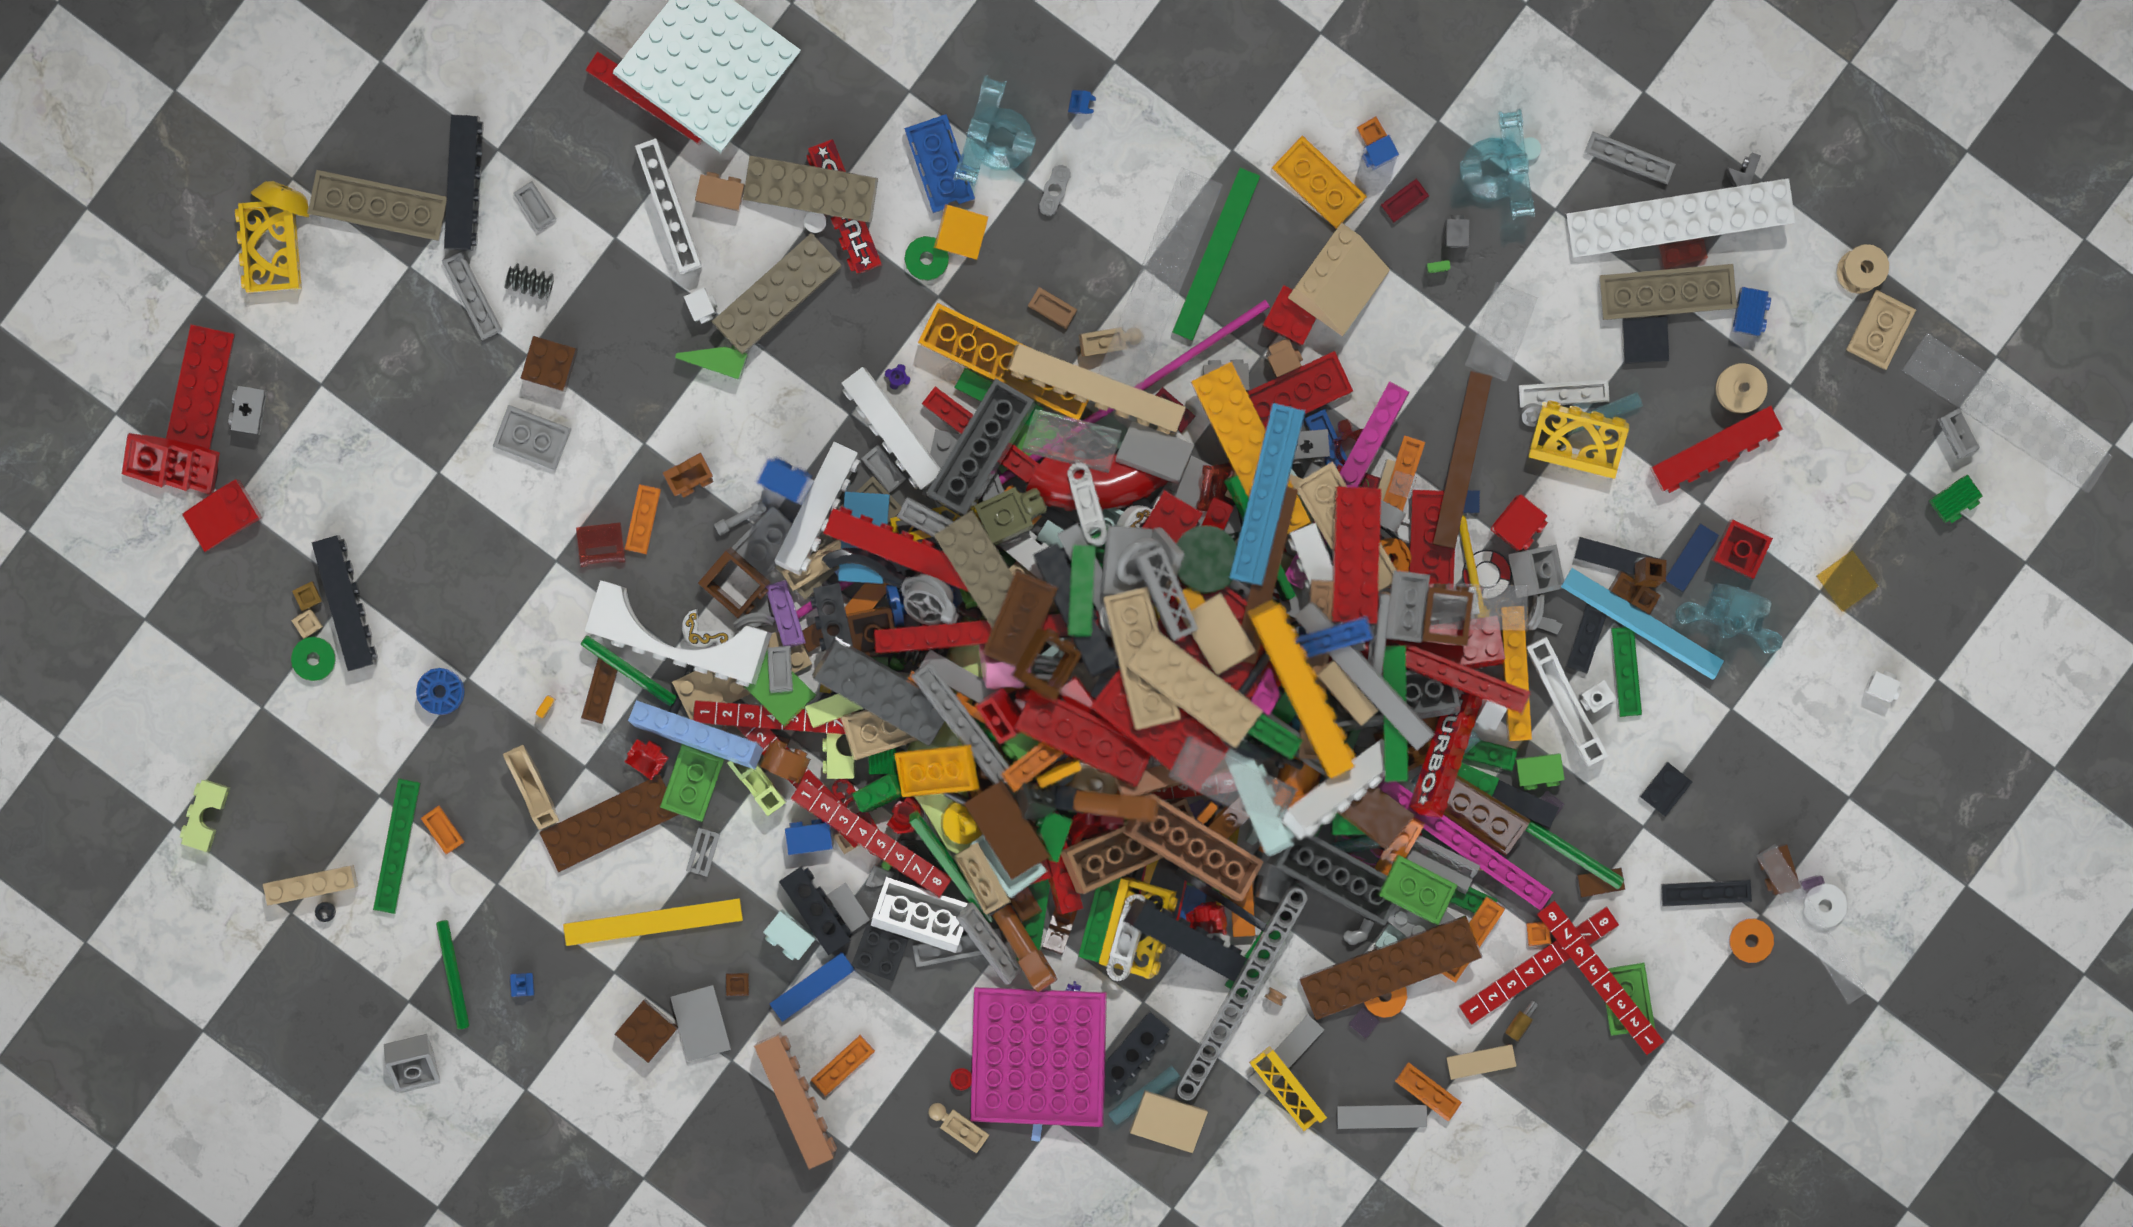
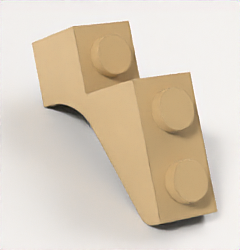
(531, 787)

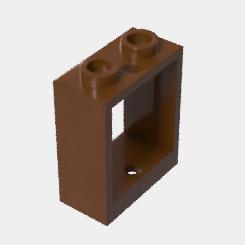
(721, 596)
(1444, 638)
(1055, 684)

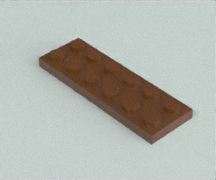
(607, 824)

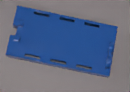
(938, 162)

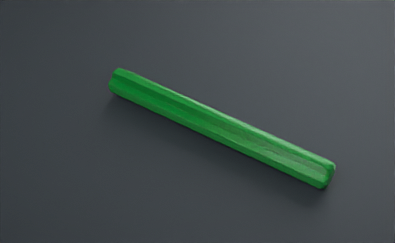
(628, 670)
(1575, 854)
(452, 974)

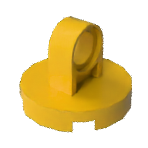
(959, 824)

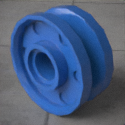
(426, 691)

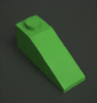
(720, 360)

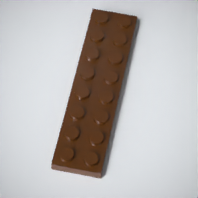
(1391, 967)

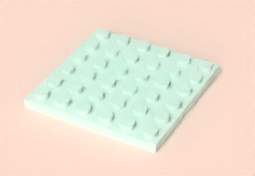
(707, 65)

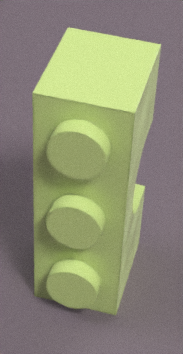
(837, 765)
(760, 786)
(196, 833)

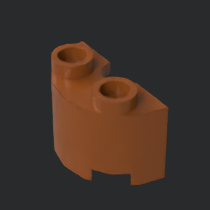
(688, 475)
(785, 762)

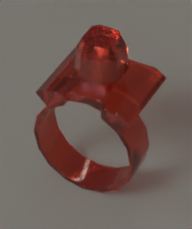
(1345, 427)

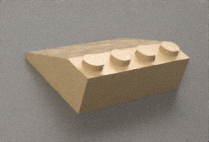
(1340, 280)

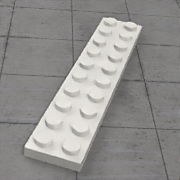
(1681, 218)

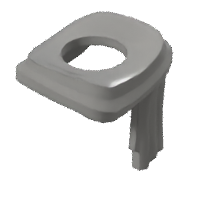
(758, 619)
(1536, 620)

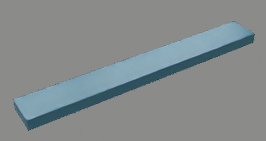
(1642, 623)

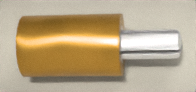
(1521, 1022)

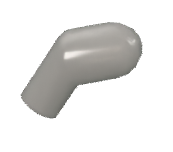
(1359, 935)

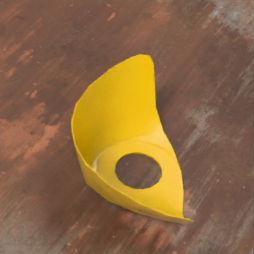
(286, 199)

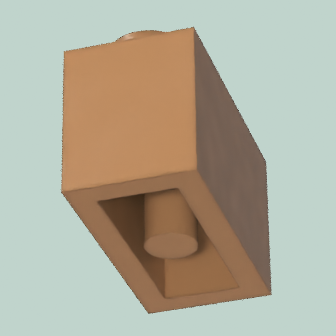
(720, 192)

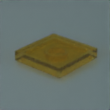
(1847, 581)

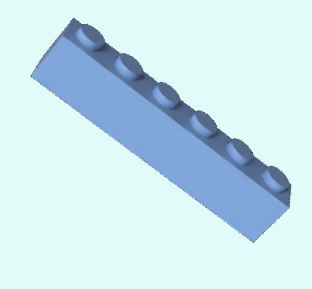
(695, 734)

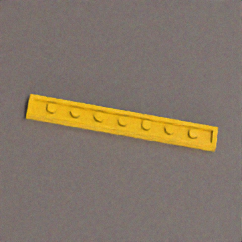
(653, 922)

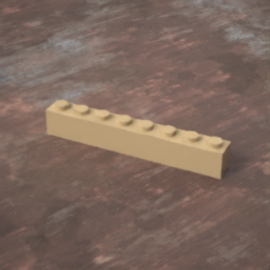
(1096, 388)

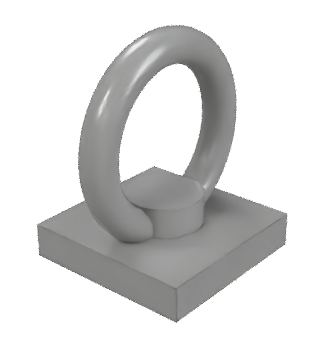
(1158, 539)

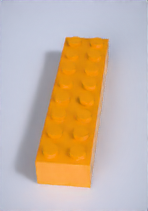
(989, 355)
(1238, 428)
(1301, 689)

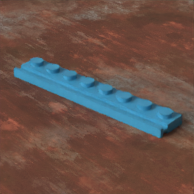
(1267, 494)

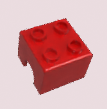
(1519, 523)

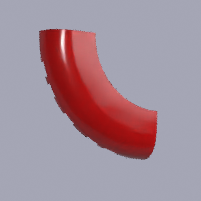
(1114, 489)

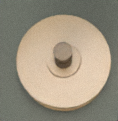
(1741, 388)

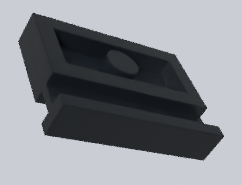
(1666, 789)

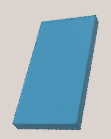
(873, 506)

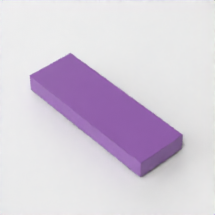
(785, 614)

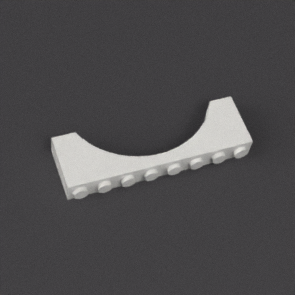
(615, 620)

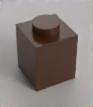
(1650, 572)

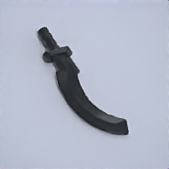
(867, 559)
(1264, 752)

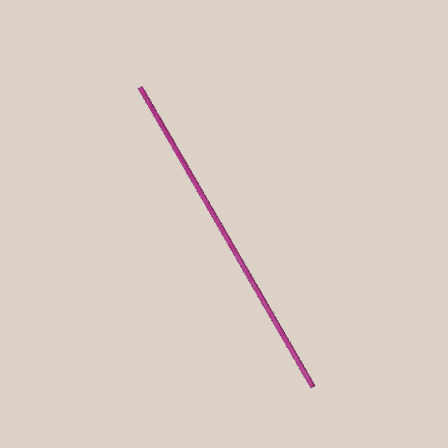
(1149, 381)

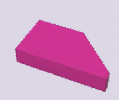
(1266, 693)

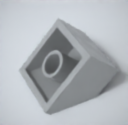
(1537, 569)
(411, 1062)

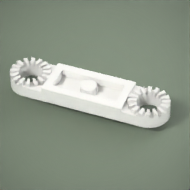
(1087, 504)
(1124, 944)

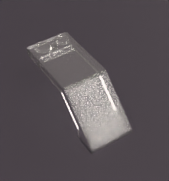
(1232, 783)

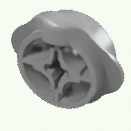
(928, 600)

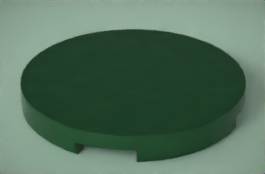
(1206, 559)

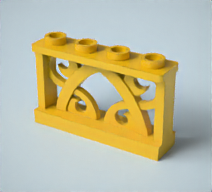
(290, 269)
(1595, 465)
(1124, 891)

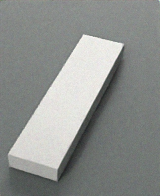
(1565, 392)

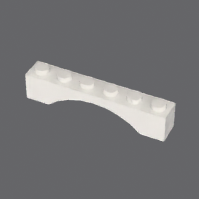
(1565, 701)

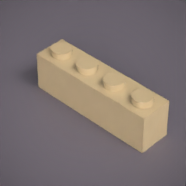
(310, 885)

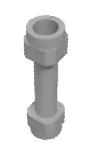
(724, 526)

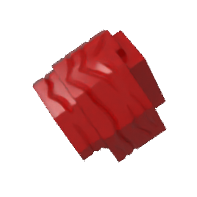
(646, 758)
(901, 819)
(1209, 917)

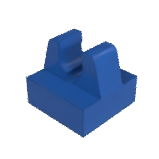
(1080, 101)
(522, 984)

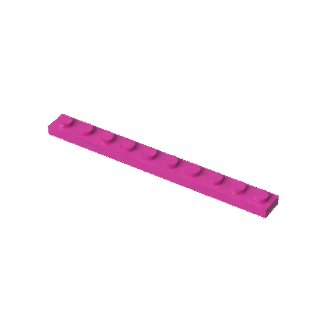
(1362, 454)
(1474, 850)

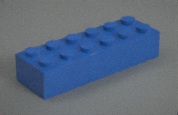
(780, 478)

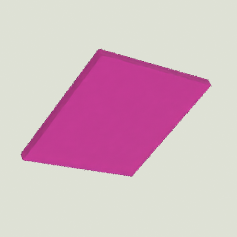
(1038, 1056)

